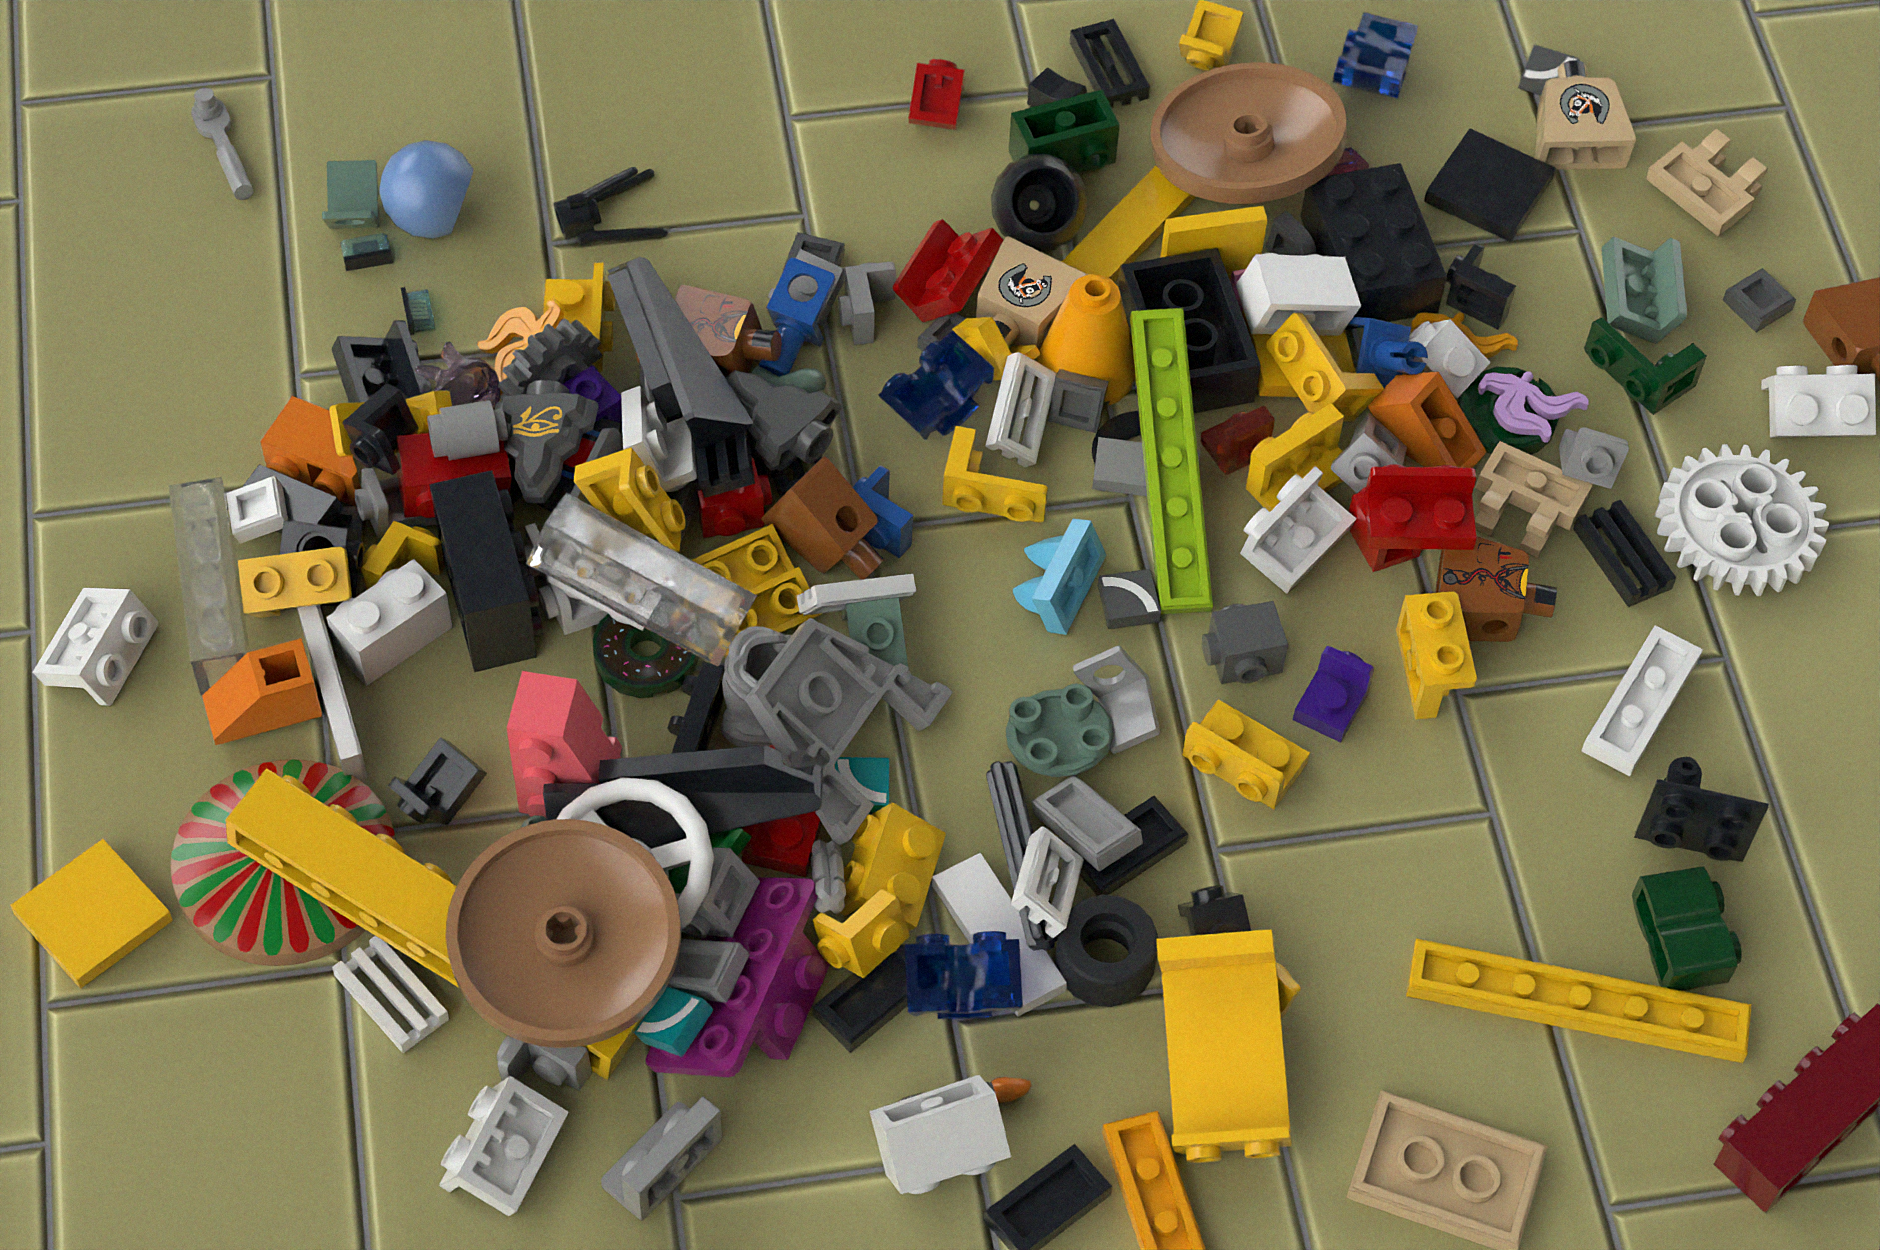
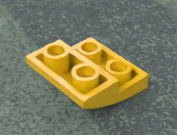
(762, 567)

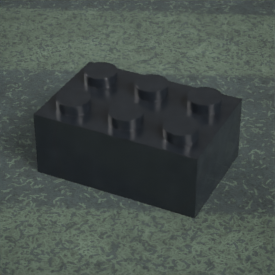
(1384, 238)
(1219, 346)
(487, 570)

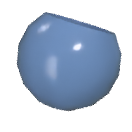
(425, 188)

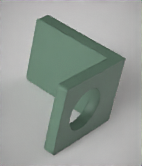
(352, 194)
(878, 627)

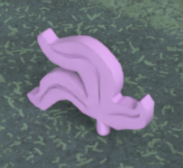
(1514, 392)

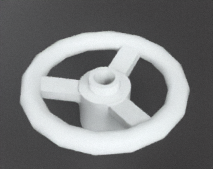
(693, 850)

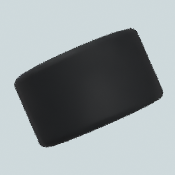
(1099, 981)

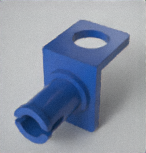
(796, 319)
(1387, 350)

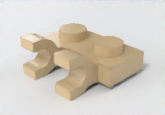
(1702, 190)
(1532, 486)

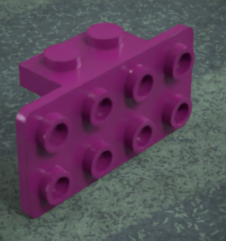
(771, 992)

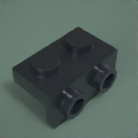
(372, 362)

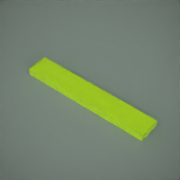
(1171, 461)

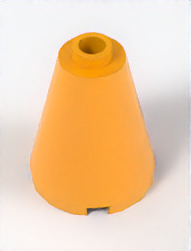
(1092, 336)

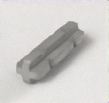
(828, 876)

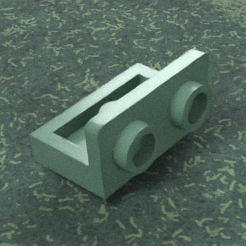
(1644, 288)

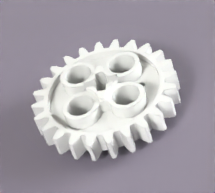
(1749, 507)

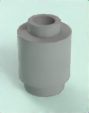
(467, 430)

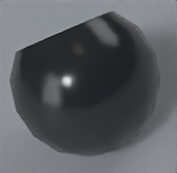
(1059, 197)

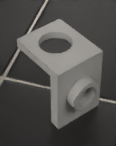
(1124, 697)

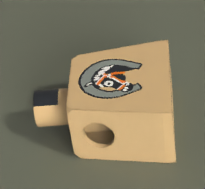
(1582, 122)
(1024, 292)

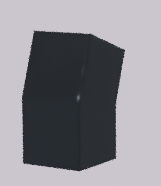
(1052, 87)

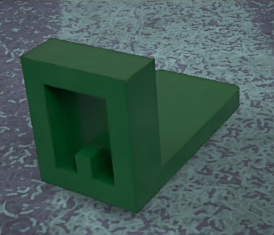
(1642, 380)

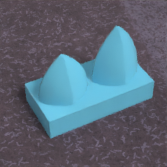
(1070, 570)

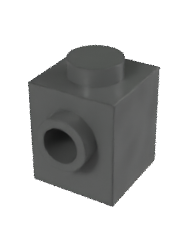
(1245, 642)

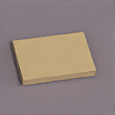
(1447, 1172)

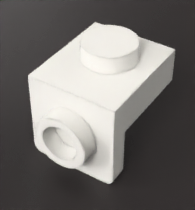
(1449, 354)

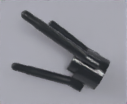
(580, 213)

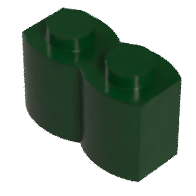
(1685, 928)

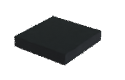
(1489, 184)

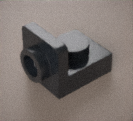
(1478, 291)

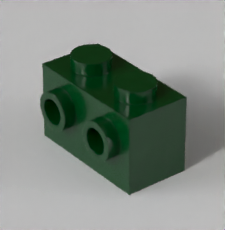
(1073, 129)

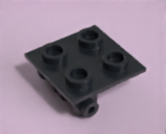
(1698, 818)

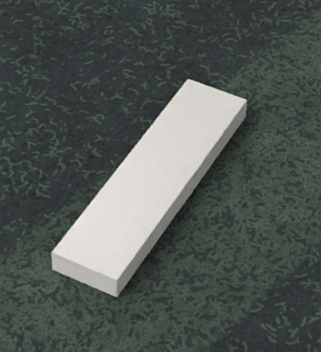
(332, 692)

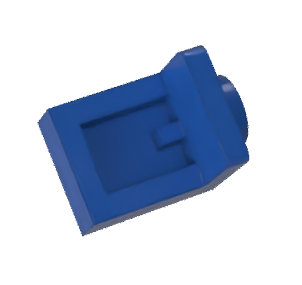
(894, 523)

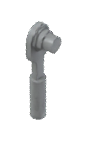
(214, 122)

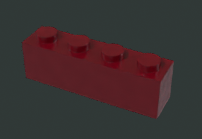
(1808, 1116)

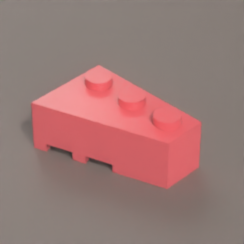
(554, 738)

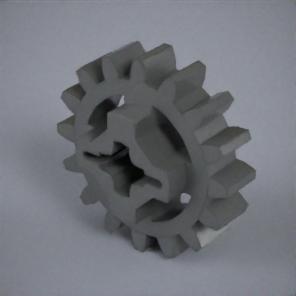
(551, 356)

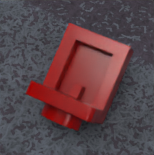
(735, 509)

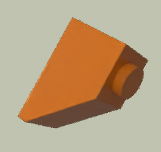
(1428, 421)

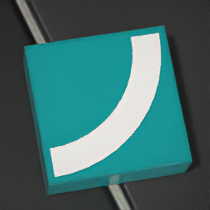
(868, 776)
(674, 1021)

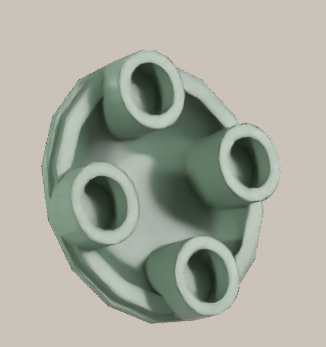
(1059, 731)

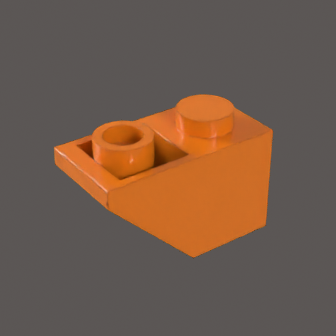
(304, 449)
(262, 693)

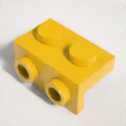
(1307, 444)
(632, 494)
(893, 854)

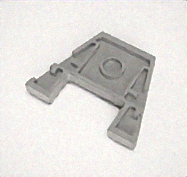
(819, 699)

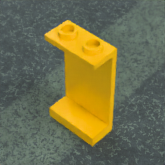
(1225, 1045)

